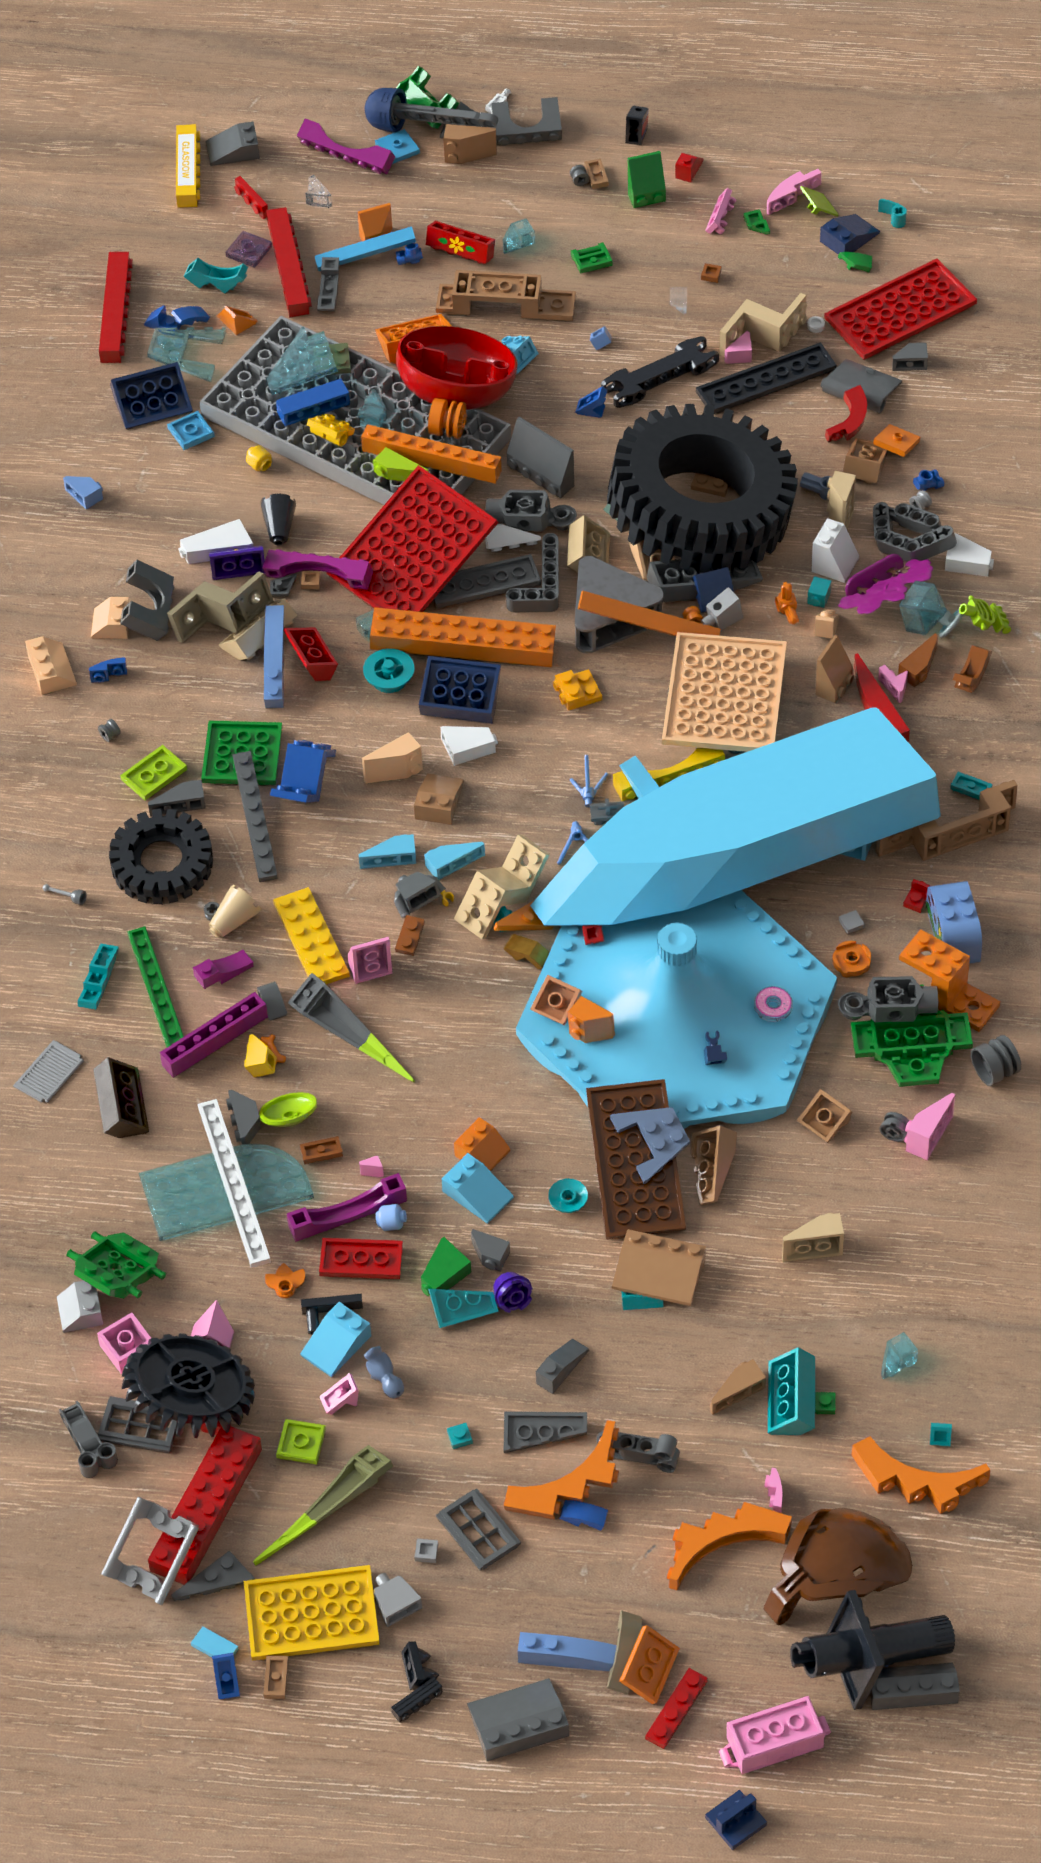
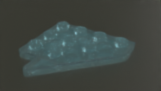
(302, 362)

